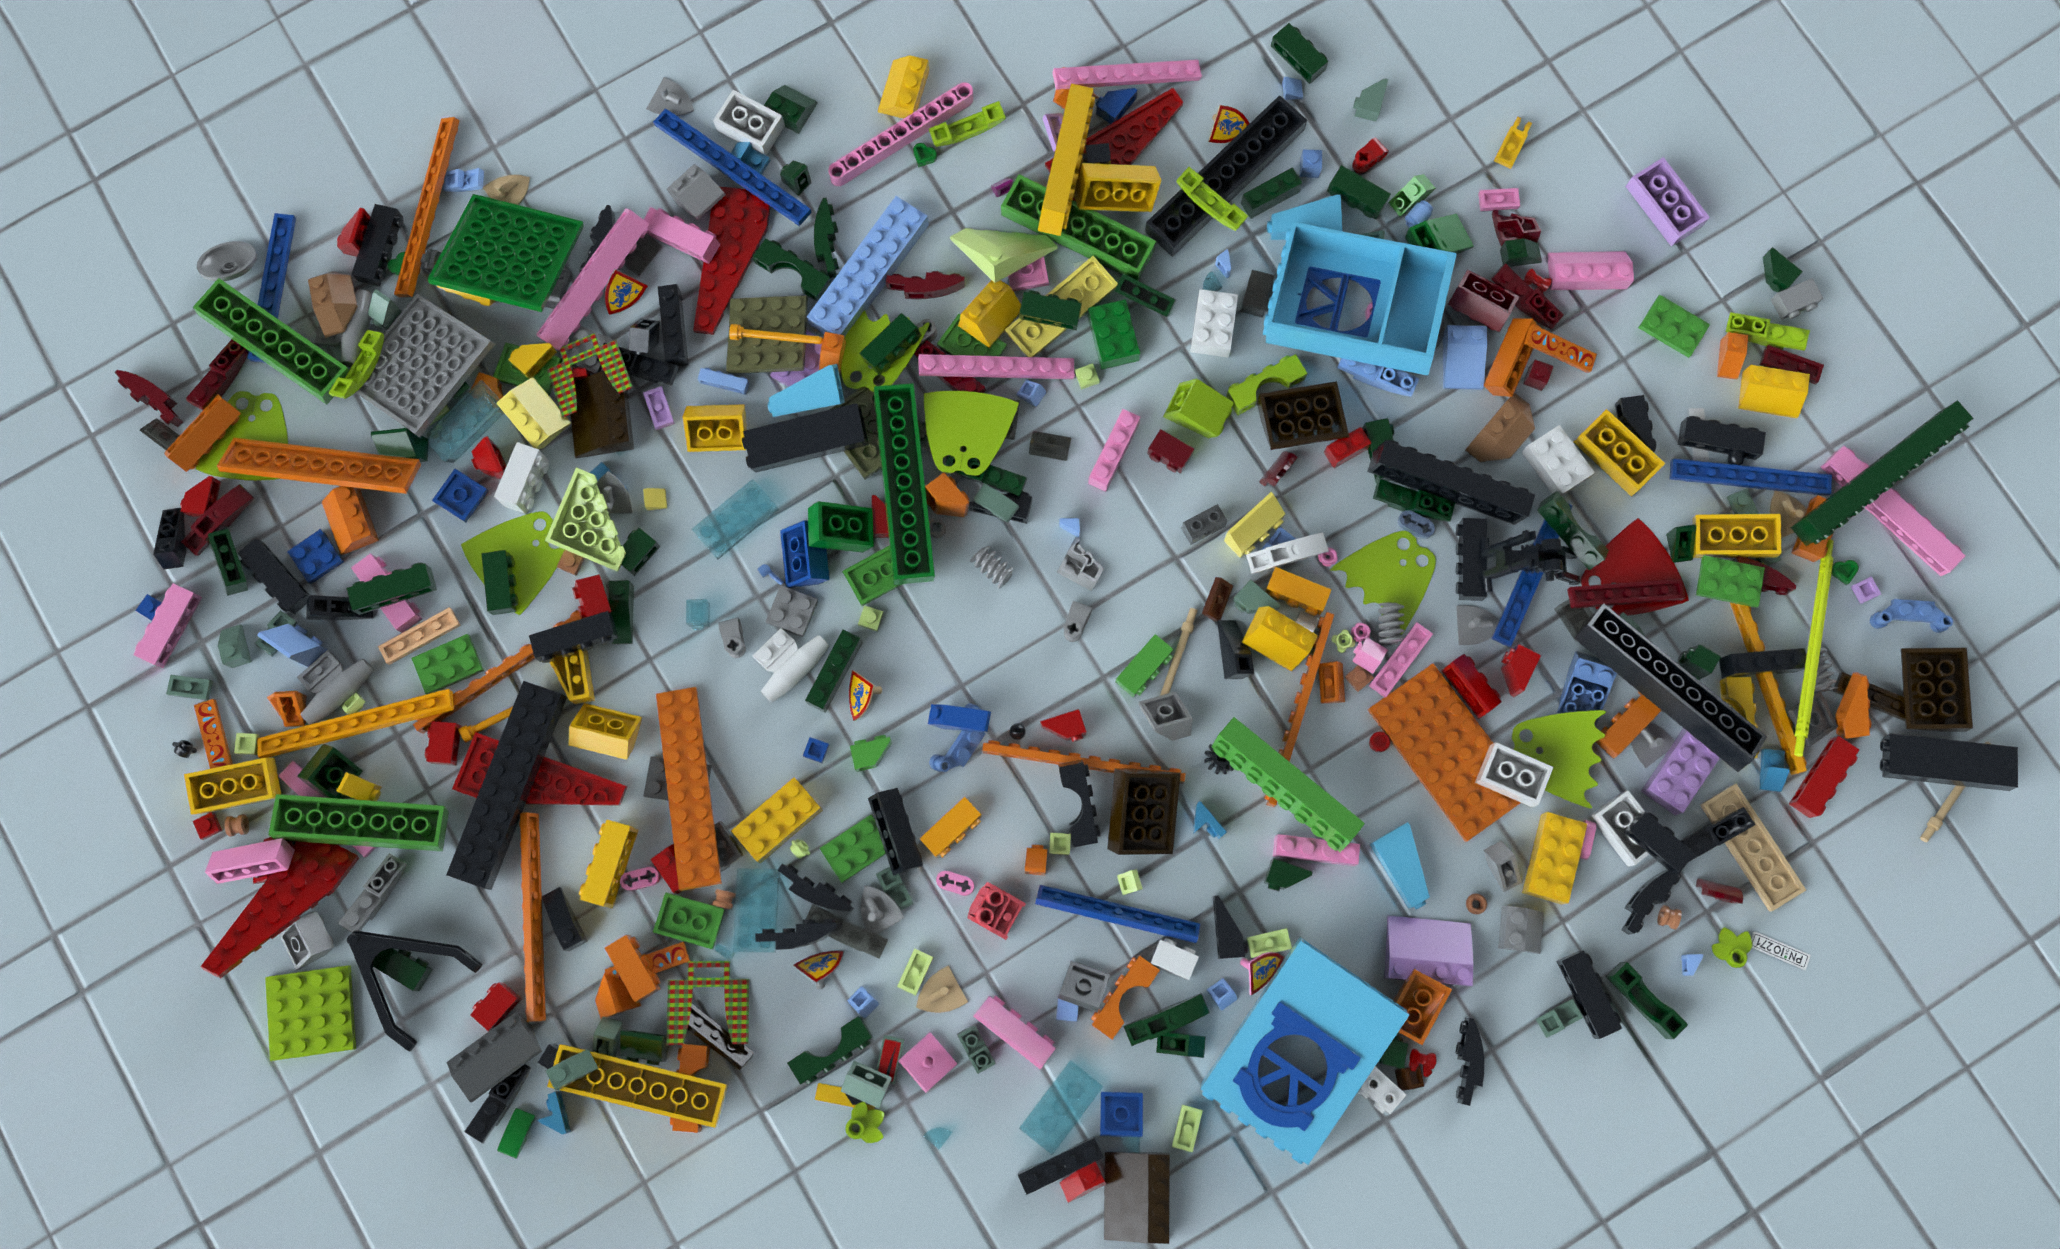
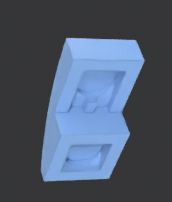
(461, 181)

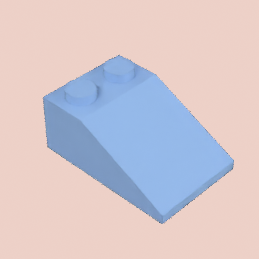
(1464, 357)
(294, 643)

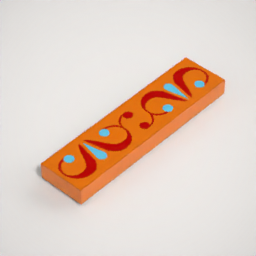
(1560, 348)
(213, 734)
(661, 959)

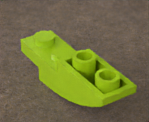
(1766, 333)

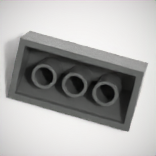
(494, 1056)

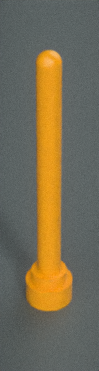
(737, 332)
(467, 732)

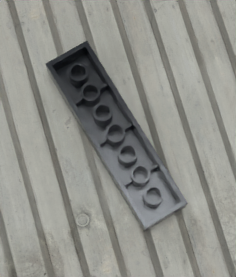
(1451, 482)

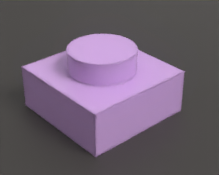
(1865, 590)

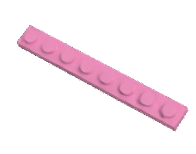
(1127, 74)
(996, 366)

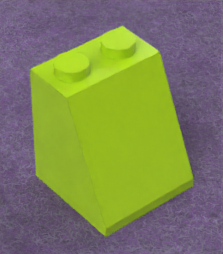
(1199, 408)

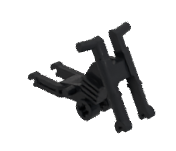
(1544, 557)

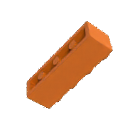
(1510, 359)
(202, 433)
(1627, 725)

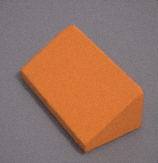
(1331, 682)

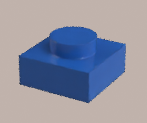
(148, 607)
(815, 750)

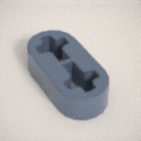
(1418, 520)

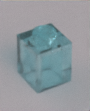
(698, 613)

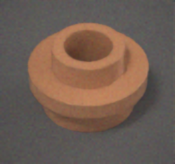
(1482, 904)

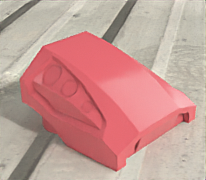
(995, 909)

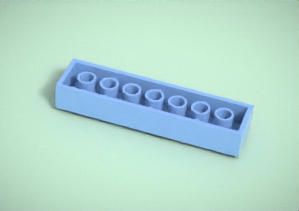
(868, 267)

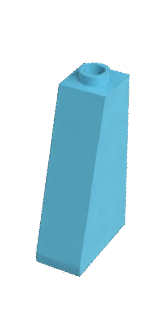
(1320, 213)
(810, 393)
(1402, 864)

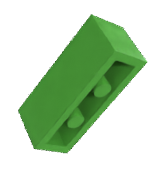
(1145, 666)

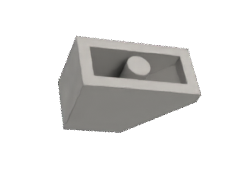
(1503, 866)

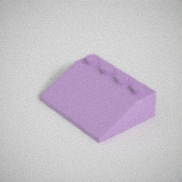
(1430, 946)

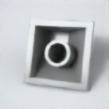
(1168, 716)

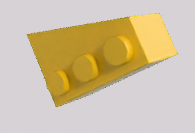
(575, 676)

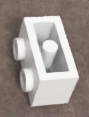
(1174, 959)
(1381, 1091)

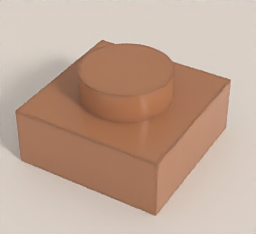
(570, 562)
(1359, 678)

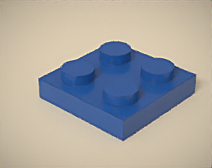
(460, 495)
(315, 556)
(1121, 1114)

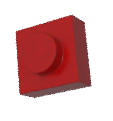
(579, 373)
(207, 826)

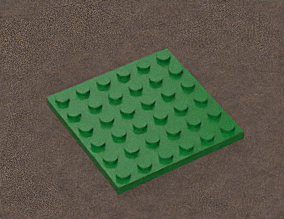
(506, 253)

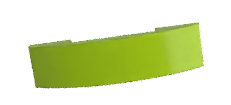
(968, 127)
(1210, 201)
(363, 366)

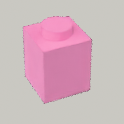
(1369, 655)

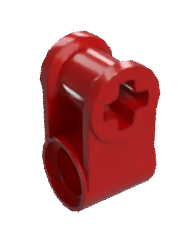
(1369, 155)

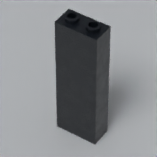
(805, 438)
(1949, 762)

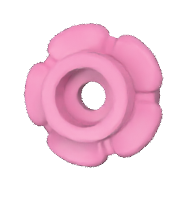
(1328, 562)
(1360, 627)

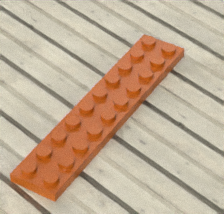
(319, 465)
(688, 789)

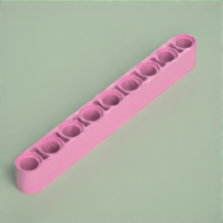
(904, 126)

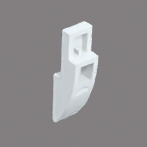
(1287, 552)

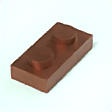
(1217, 599)

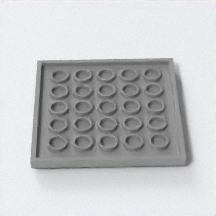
(423, 364)

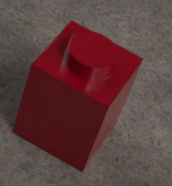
(1538, 375)

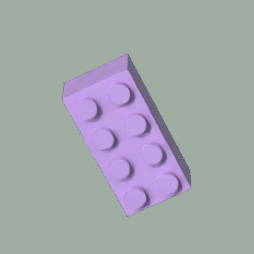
(1667, 201)
(1680, 773)

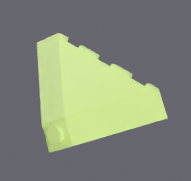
(1002, 252)
(585, 525)

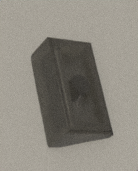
(644, 253)
(160, 433)
(1049, 445)

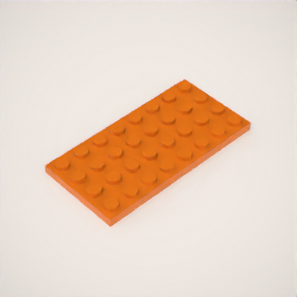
(1442, 749)

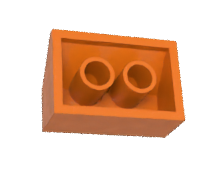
(349, 519)

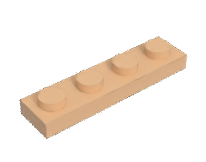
(419, 636)

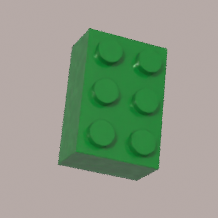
(1113, 334)
(840, 527)

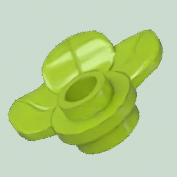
(1732, 944)
(868, 1122)

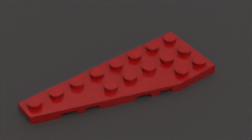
(1136, 130)
(739, 225)
(553, 785)
(285, 895)

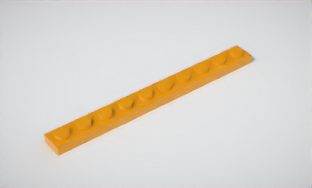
(1769, 689)
(355, 724)

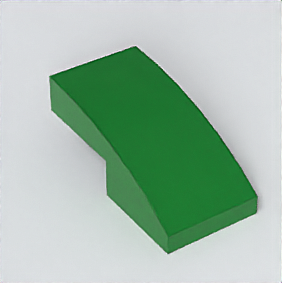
(515, 1133)

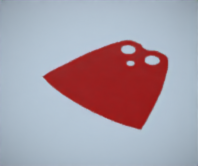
(1635, 557)

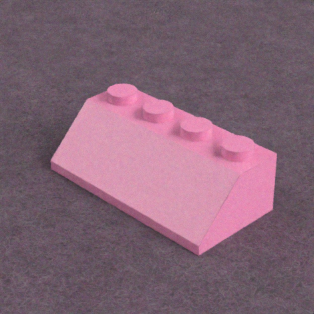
(1590, 270)
(1014, 1032)

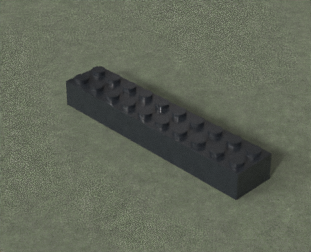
(1228, 173)
(1671, 688)
(506, 785)

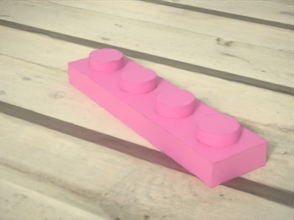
(1400, 660)

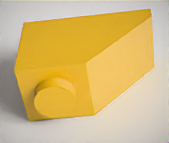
(531, 358)
(359, 788)

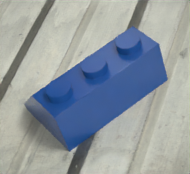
(801, 562)

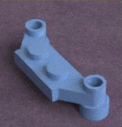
(1912, 611)
(959, 751)

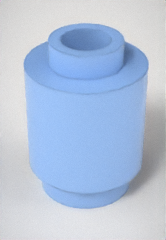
(1419, 213)

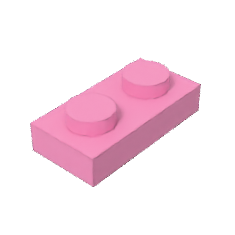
(1499, 199)

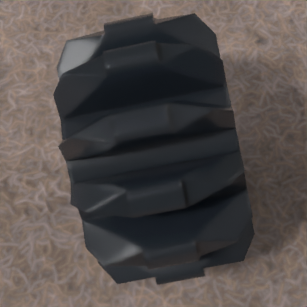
(1215, 763)

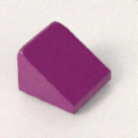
(1002, 187)

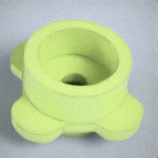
(1337, 639)
(799, 848)

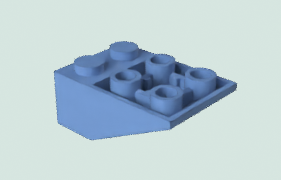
(1586, 685)

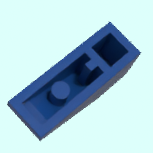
(958, 718)

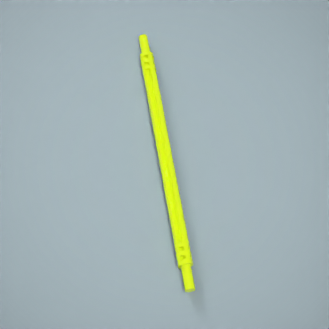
(1813, 650)

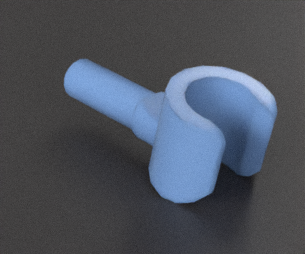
(764, 570)

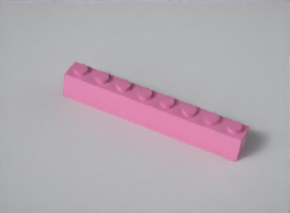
(592, 279)
(1899, 516)

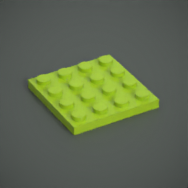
(310, 1013)

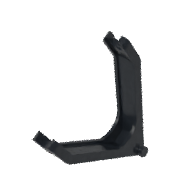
(365, 949)

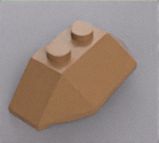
(333, 301)
(1503, 432)

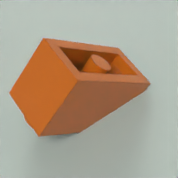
(832, 350)
(1732, 355)
(1036, 860)

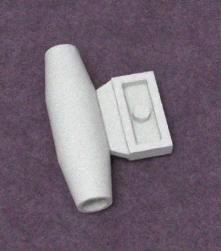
(787, 662)

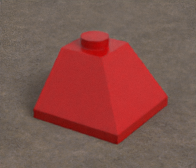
(353, 233)
(488, 458)

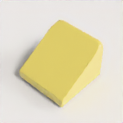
(655, 498)

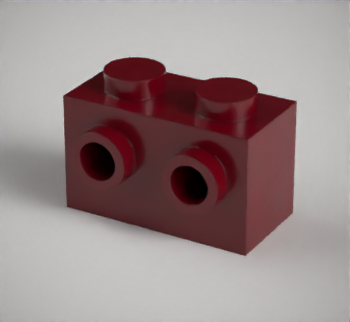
(1170, 451)

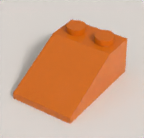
(1423, 1000)

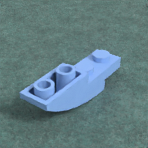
(1380, 377)

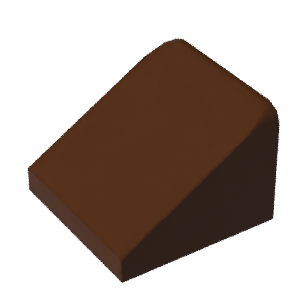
(1409, 1079)

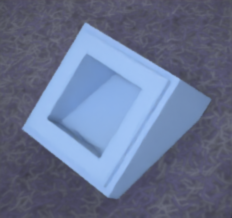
(1292, 88)
(1223, 263)
(1031, 392)
(1070, 525)
(1690, 963)
(1222, 994)
(863, 1002)
(1067, 1011)

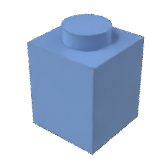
(1310, 163)

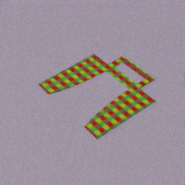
(562, 376)
(680, 1001)

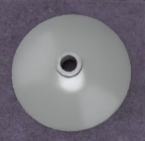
(227, 261)

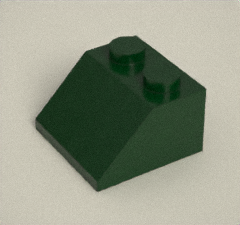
(792, 106)
(401, 444)
(327, 770)
(643, 1045)

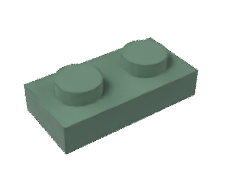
(189, 687)

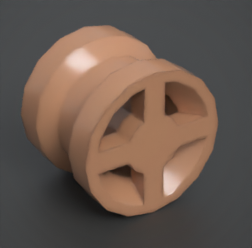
(236, 825)
(724, 899)
(1669, 917)

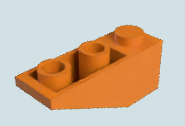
(1853, 710)

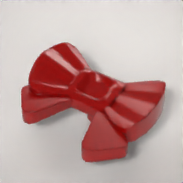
(1542, 283)
(1428, 1061)

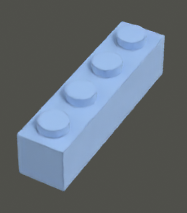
(723, 381)

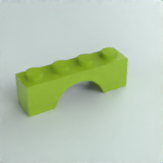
(1287, 372)

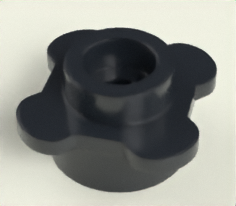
(184, 748)

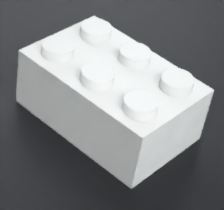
(749, 122)
(1214, 323)
(1558, 461)
(522, 478)
(1514, 774)
(1614, 820)

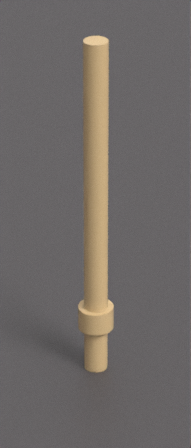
(1187, 628)
(1936, 822)

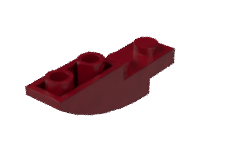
(933, 285)
(1530, 301)
(220, 377)
(955, 383)
(151, 395)
(217, 517)
(1772, 579)

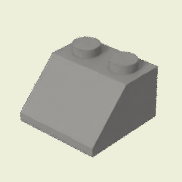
(695, 192)
(1520, 929)
(307, 940)

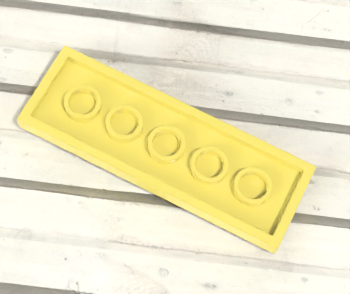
(1086, 284)

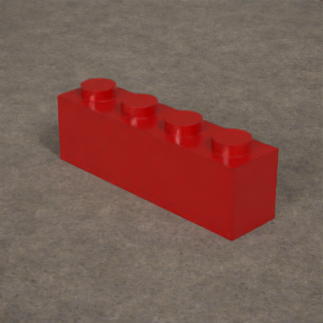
(1824, 777)

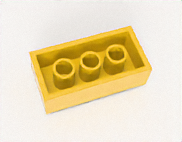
(1117, 187)
(1619, 453)
(1737, 535)
(232, 785)
(776, 820)
(1554, 858)
(608, 864)

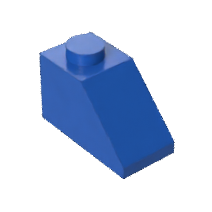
(1115, 104)

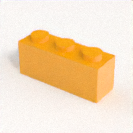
(1298, 591)
(951, 828)

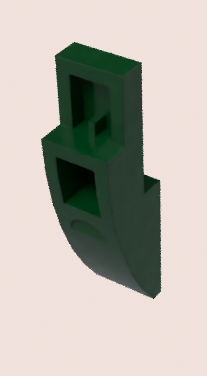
(824, 236)
(993, 477)
(1416, 501)
(1166, 1020)

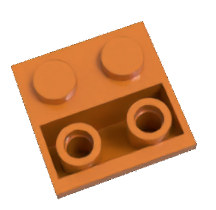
(946, 498)

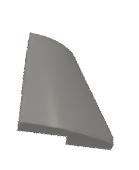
(1080, 566)

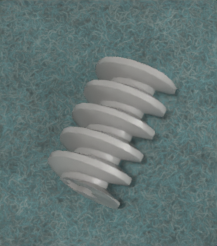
(993, 566)
(1390, 623)
(1823, 682)

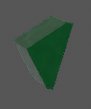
(1681, 543)

